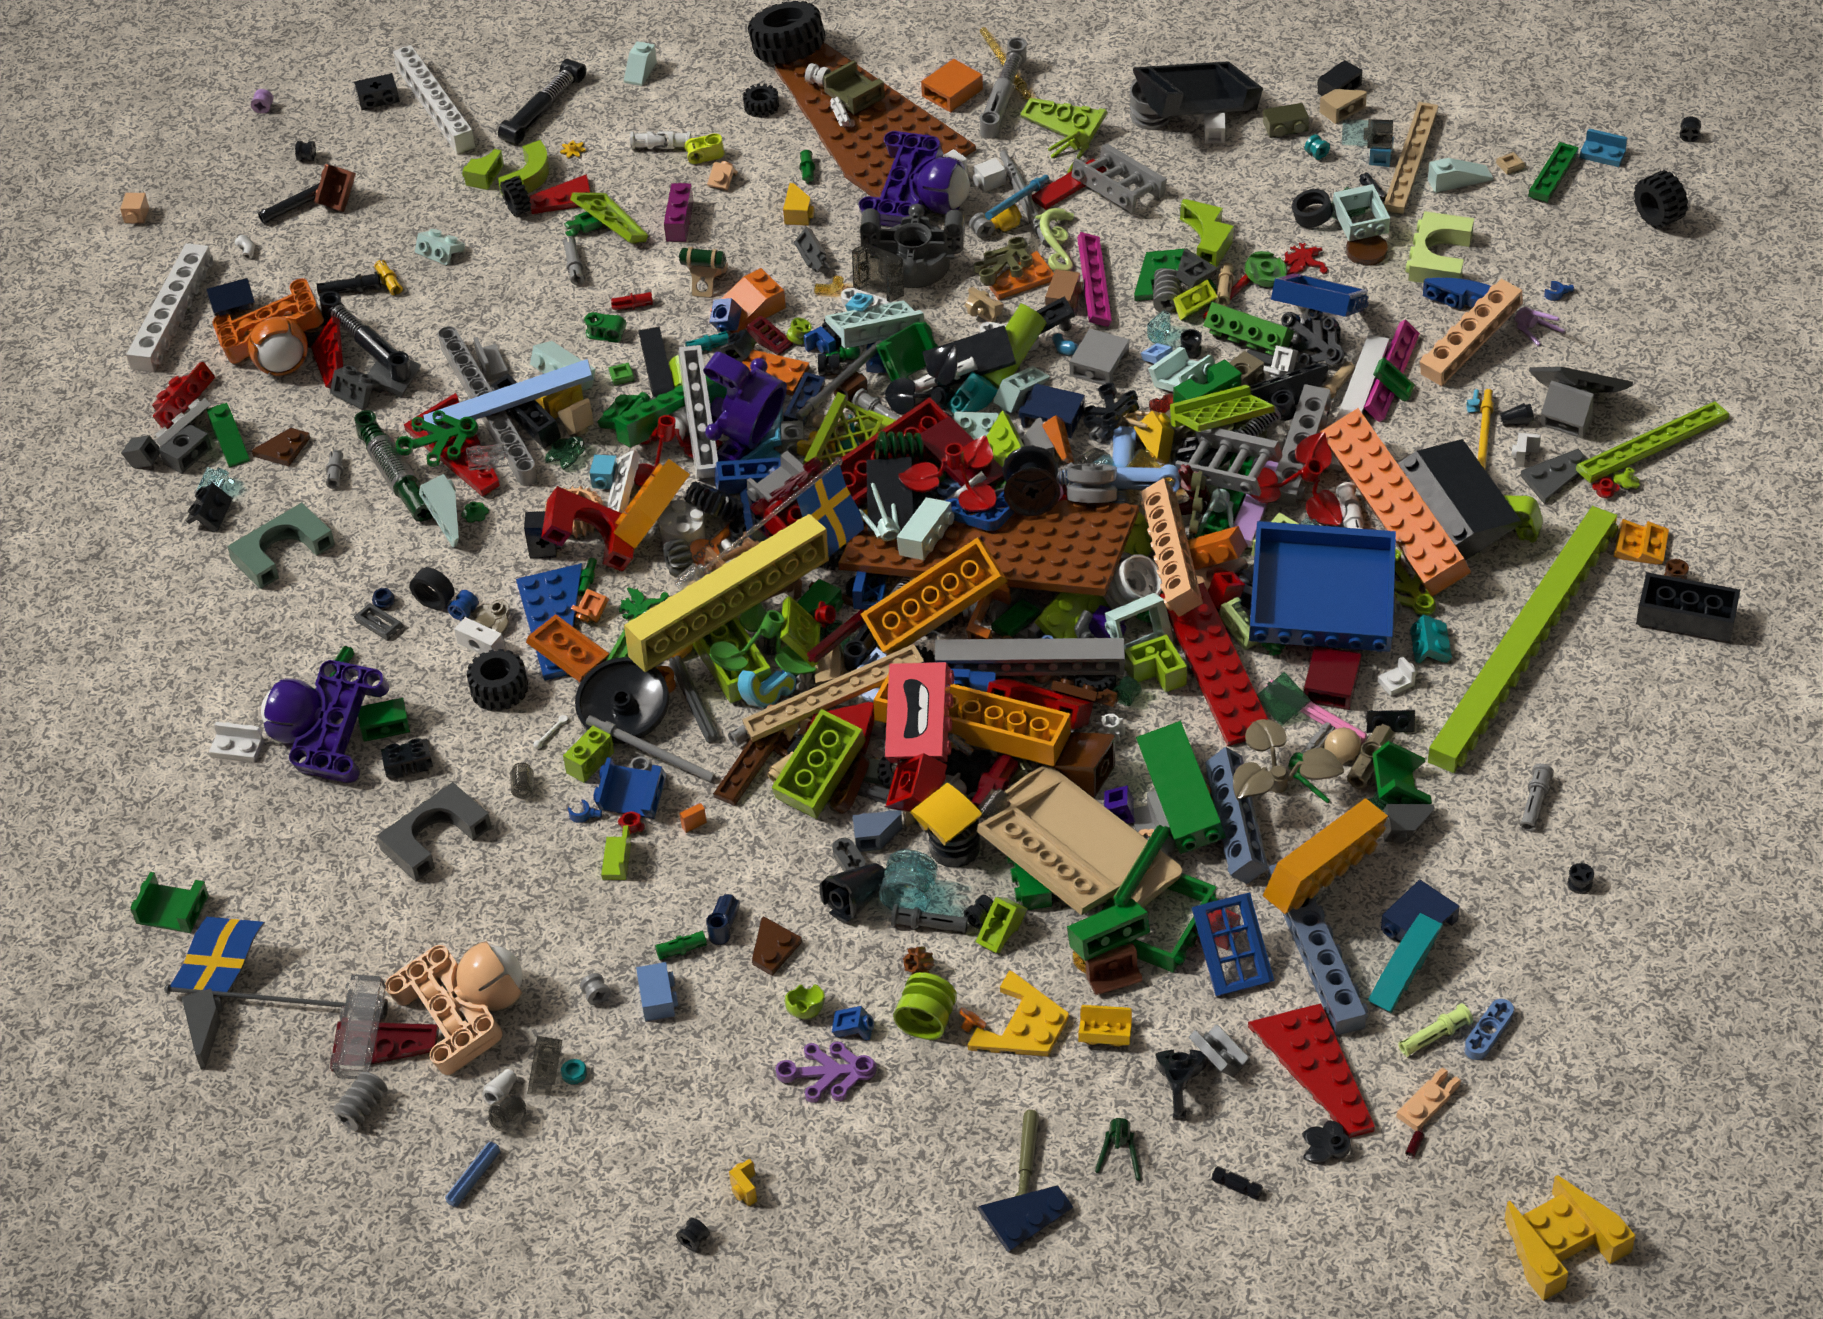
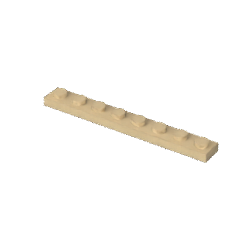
(1411, 157)
(826, 695)

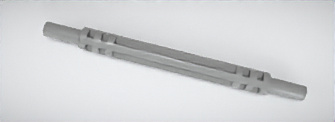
(1027, 202)

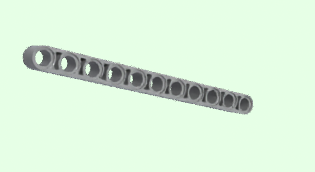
(498, 423)

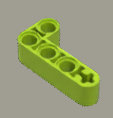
(1530, 515)

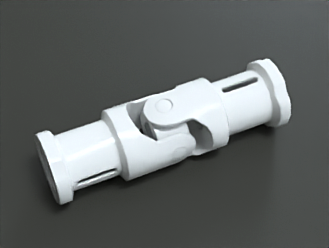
(660, 139)
(1350, 506)

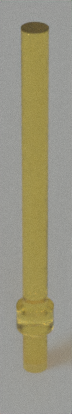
(1019, 83)

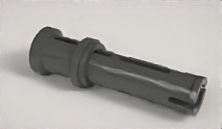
(917, 918)

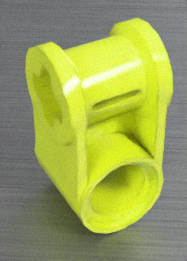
(706, 148)

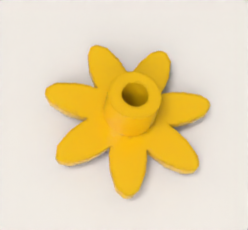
(572, 148)

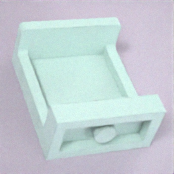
(1178, 368)

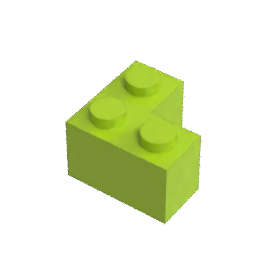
(1156, 659)

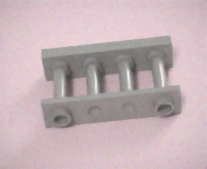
(1126, 167)
(1238, 443)

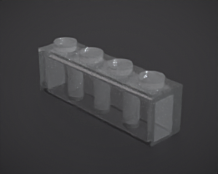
(359, 1026)

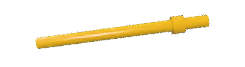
(1486, 409)

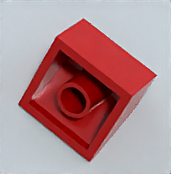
(915, 782)

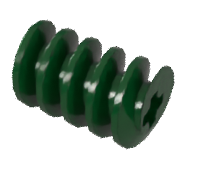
(899, 445)

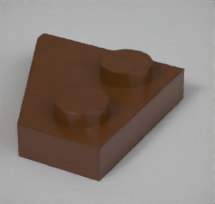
(773, 946)

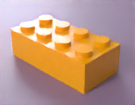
(650, 502)

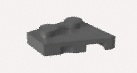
(1194, 269)

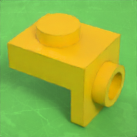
(740, 1183)

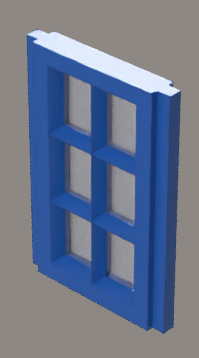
(1232, 944)

